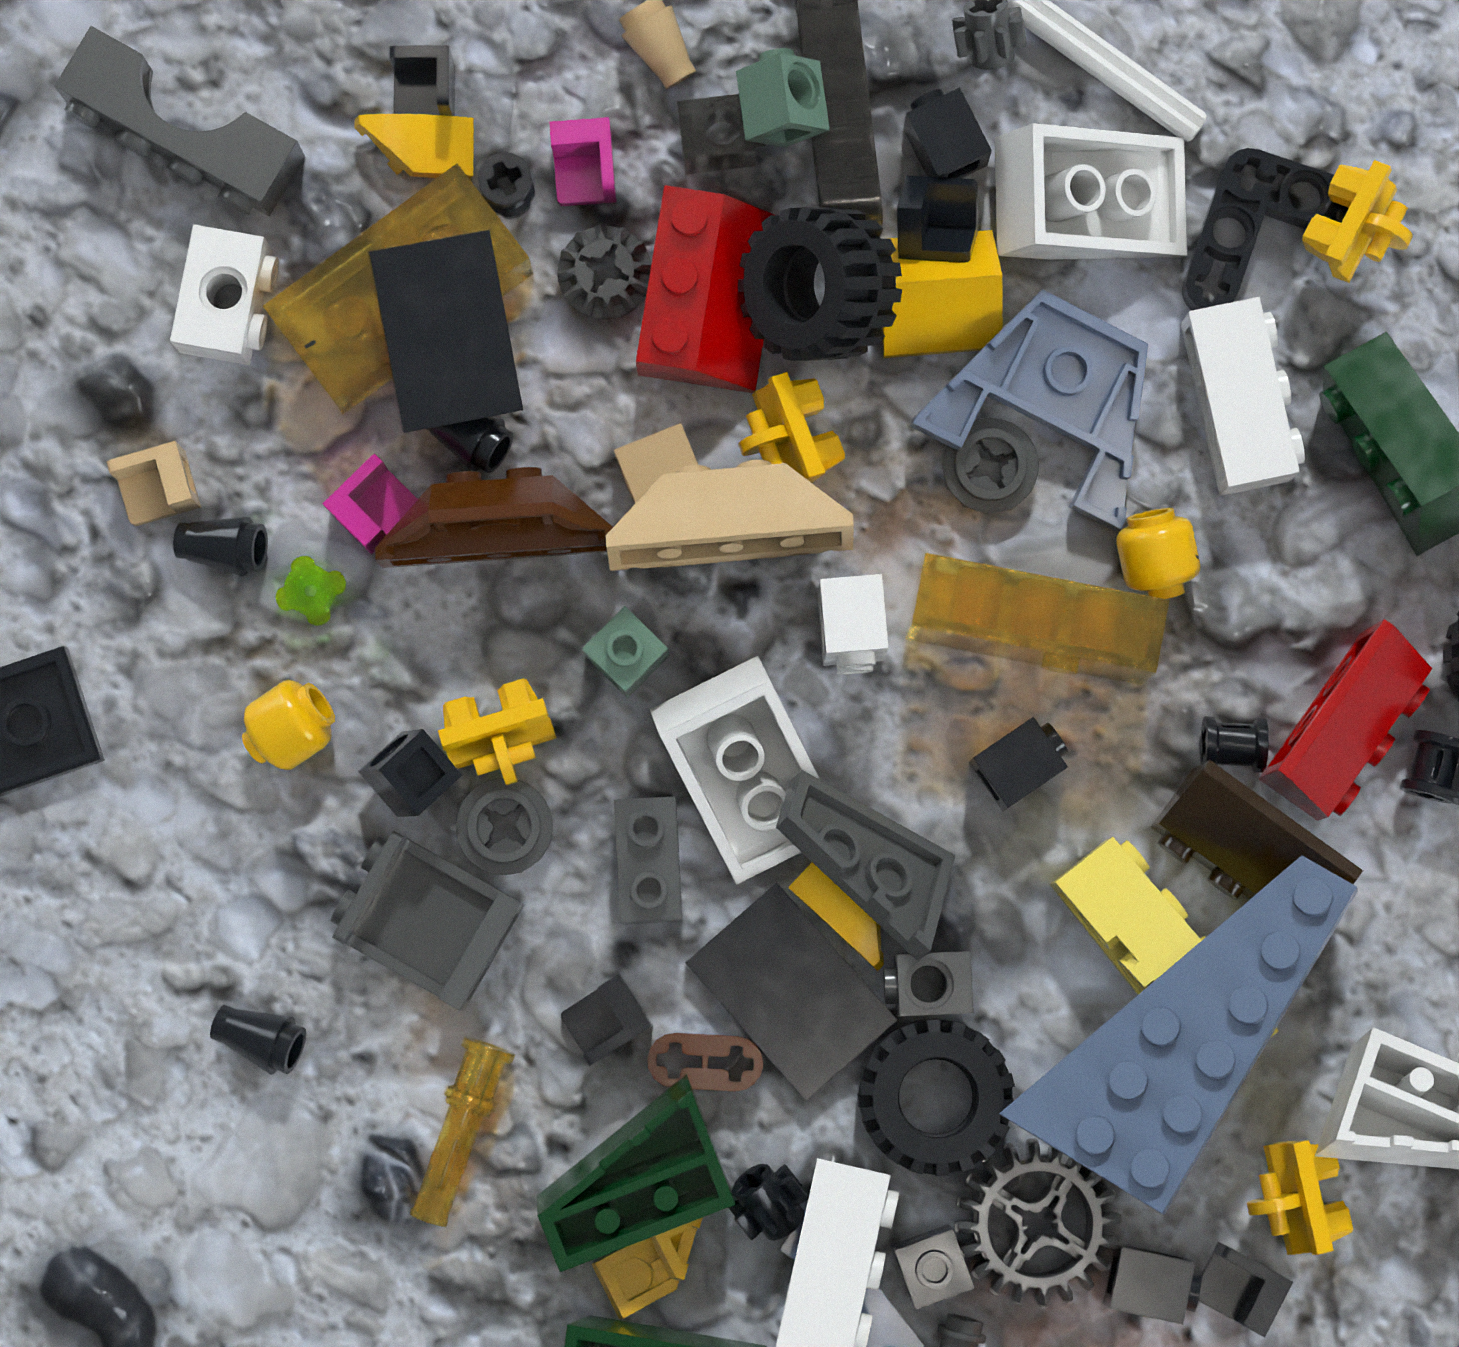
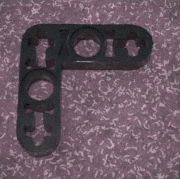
(1249, 210)

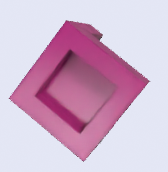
(583, 161)
(370, 503)

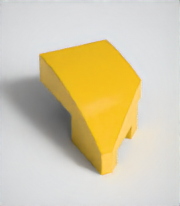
(421, 142)
(840, 913)
(646, 1269)

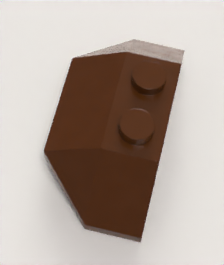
(493, 521)

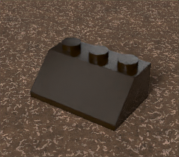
(1238, 834)

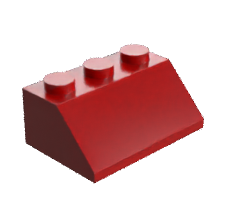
(692, 300)
(1349, 722)

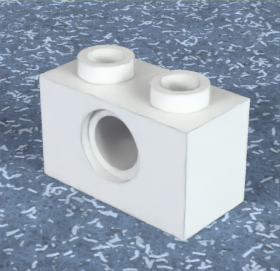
(213, 261)
(852, 622)

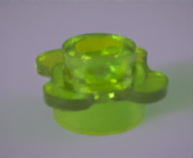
(314, 607)

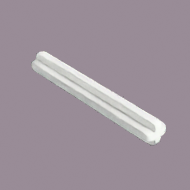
(1111, 67)

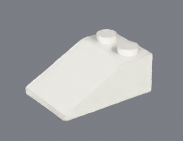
(1089, 194)
(736, 762)

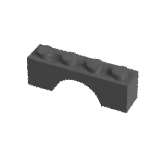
(243, 158)

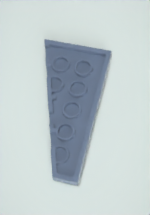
(1167, 1065)

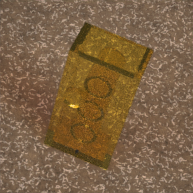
(334, 308)
(1037, 619)

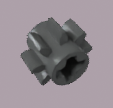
(989, 33)

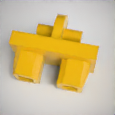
(1368, 226)
(782, 431)
(497, 738)
(1295, 1200)

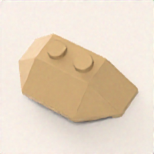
(728, 517)

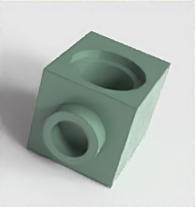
(782, 98)
(626, 652)

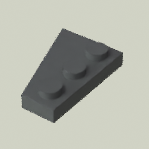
(871, 858)

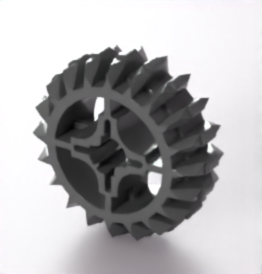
(1022, 1247)

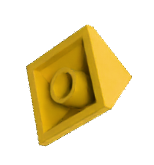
(946, 303)

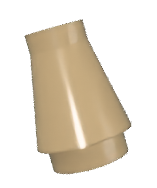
(657, 39)

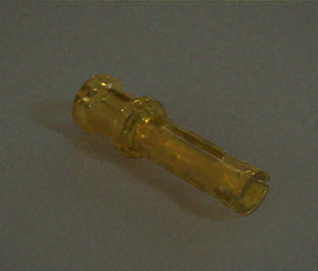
(436, 1201)

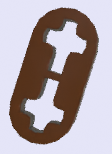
(705, 1046)

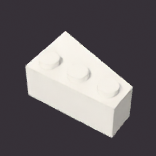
(1394, 1105)

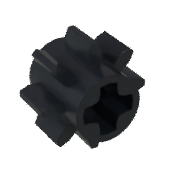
(768, 1202)

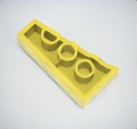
(1126, 913)

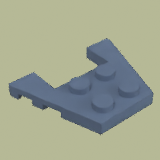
(1065, 375)

